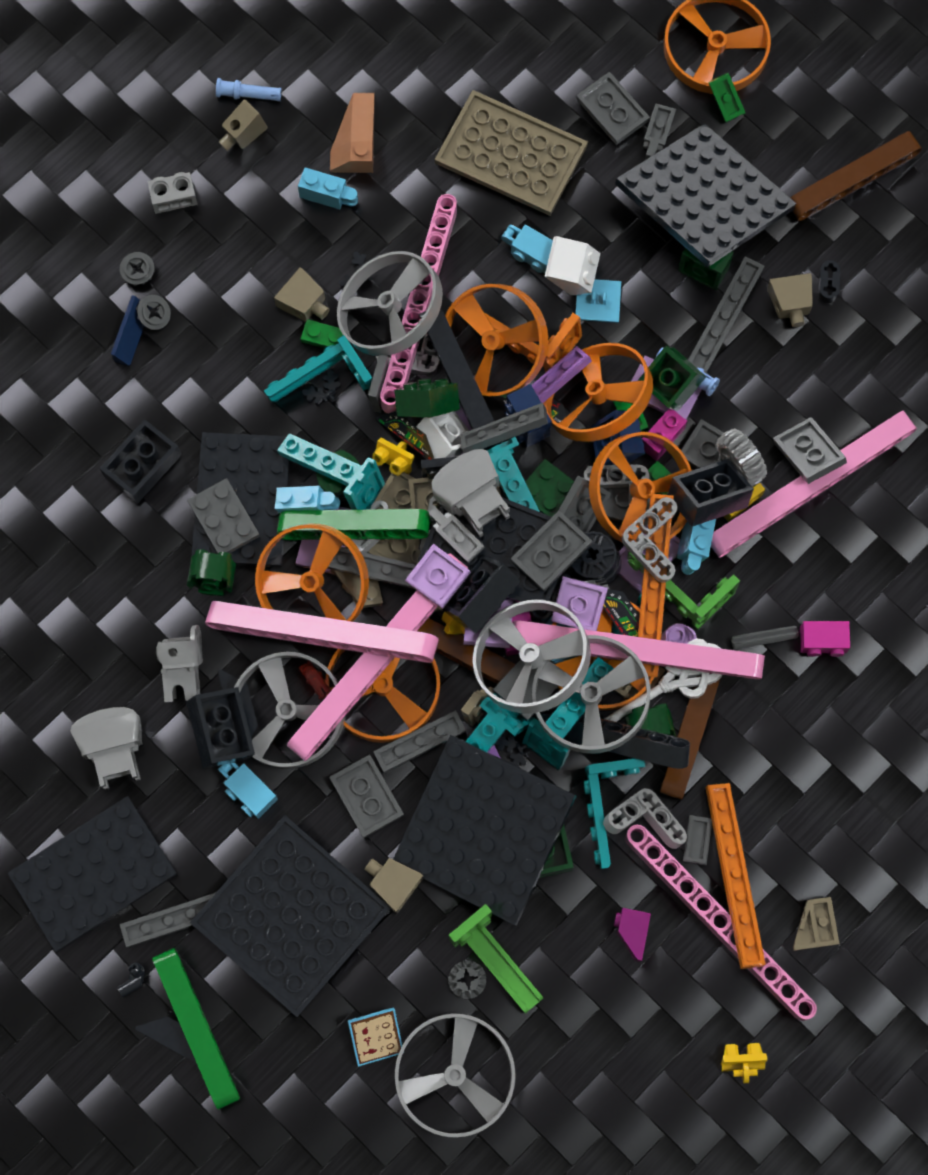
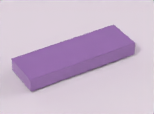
(561, 373)

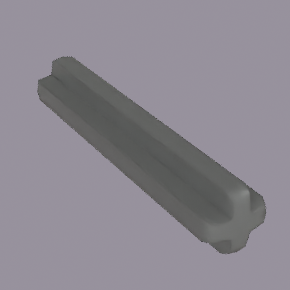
(764, 637)

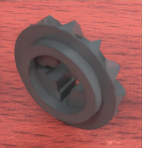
(137, 259)
(163, 312)
(460, 989)

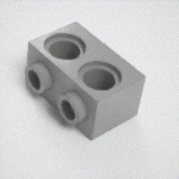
(173, 198)

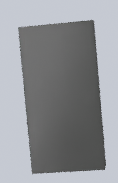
(697, 840)

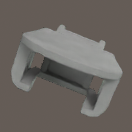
(471, 485)
(182, 665)
(110, 741)

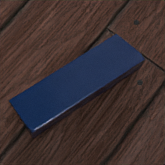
(128, 334)

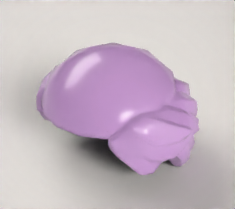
(678, 633)

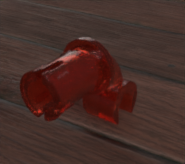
(315, 679)

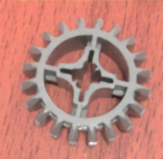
(743, 455)

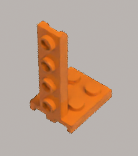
(558, 345)

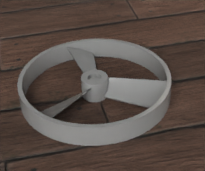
(391, 300)
(533, 656)
(591, 694)
(286, 709)
(455, 1075)

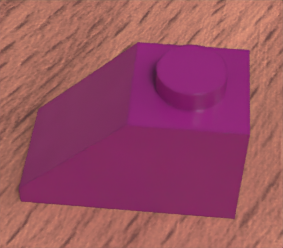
(633, 930)

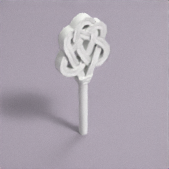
(667, 685)

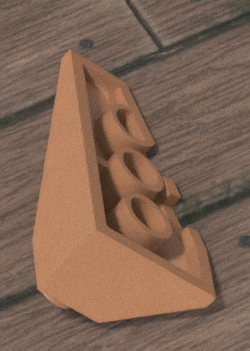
(355, 139)

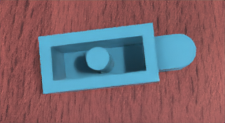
(326, 189)
(529, 246)
(305, 499)
(695, 545)
(248, 789)

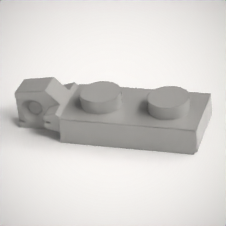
(456, 535)

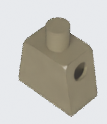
(242, 126)
(302, 297)
(792, 297)
(393, 882)

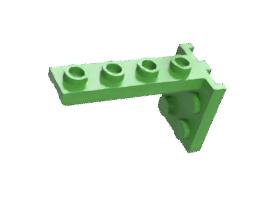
(685, 606)
(495, 958)

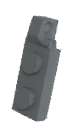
(658, 129)

